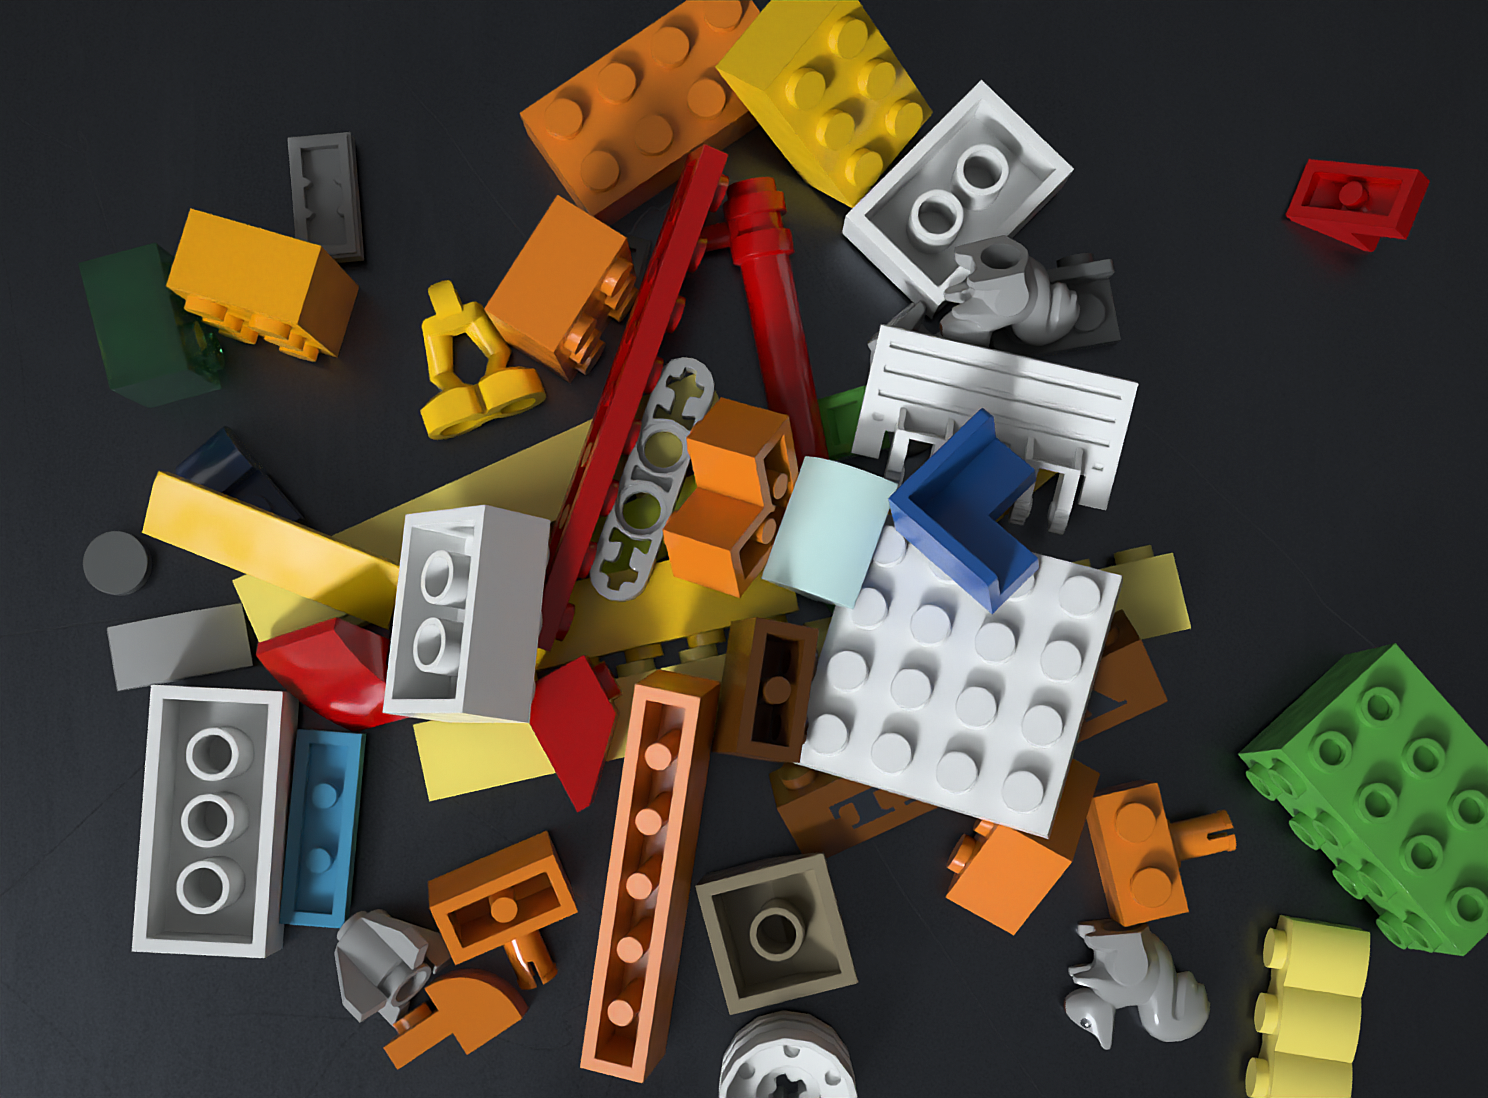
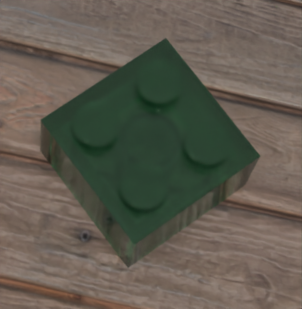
(144, 334)

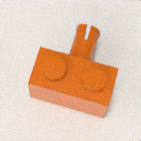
(1143, 851)
(505, 904)

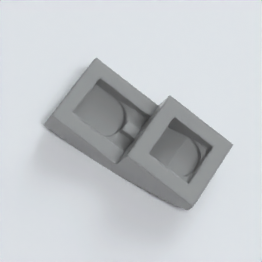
(179, 646)

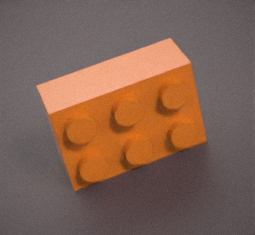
(565, 291)

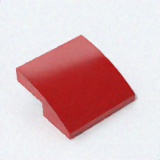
(333, 671)

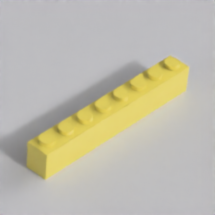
(523, 483)

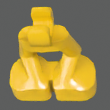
(497, 394)

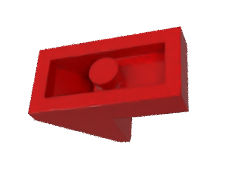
(1358, 201)

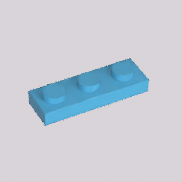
(322, 828)

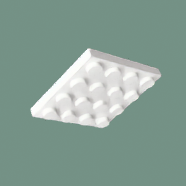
(958, 701)

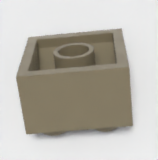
(775, 930)

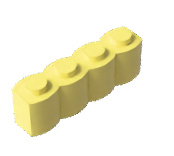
(1309, 1010)

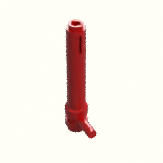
(763, 252)

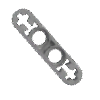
(644, 477)

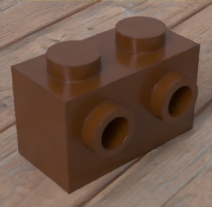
(766, 690)

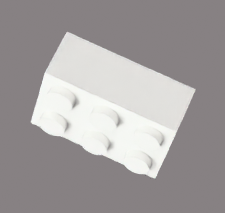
(962, 183)
(467, 616)

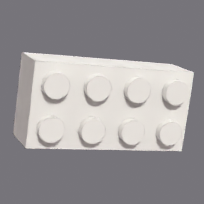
(215, 821)

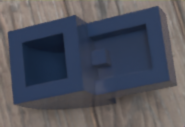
(232, 469)

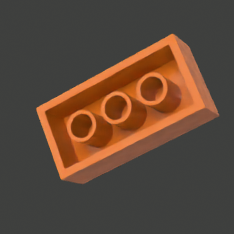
(642, 108)

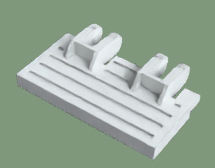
(1040, 409)

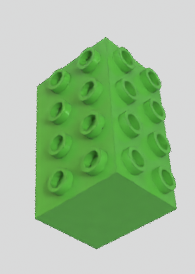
(1390, 795)

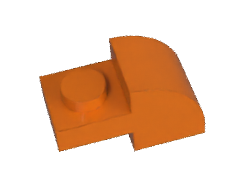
(468, 1004)

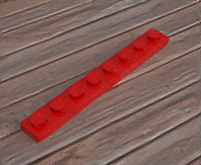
(632, 374)

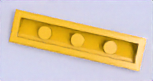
(272, 548)

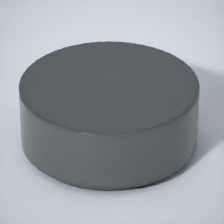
(117, 563)

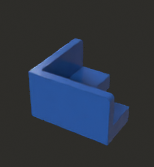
(953, 510)

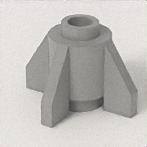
(385, 963)

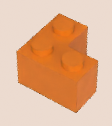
(744, 483)
(1010, 871)

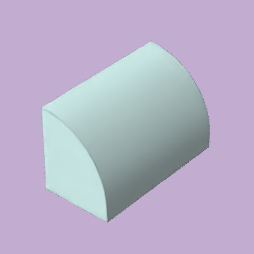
(829, 532)

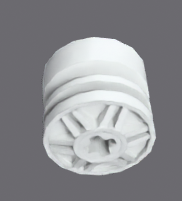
(789, 1045)

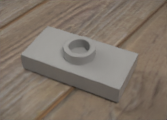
(327, 194)

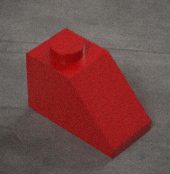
(576, 724)

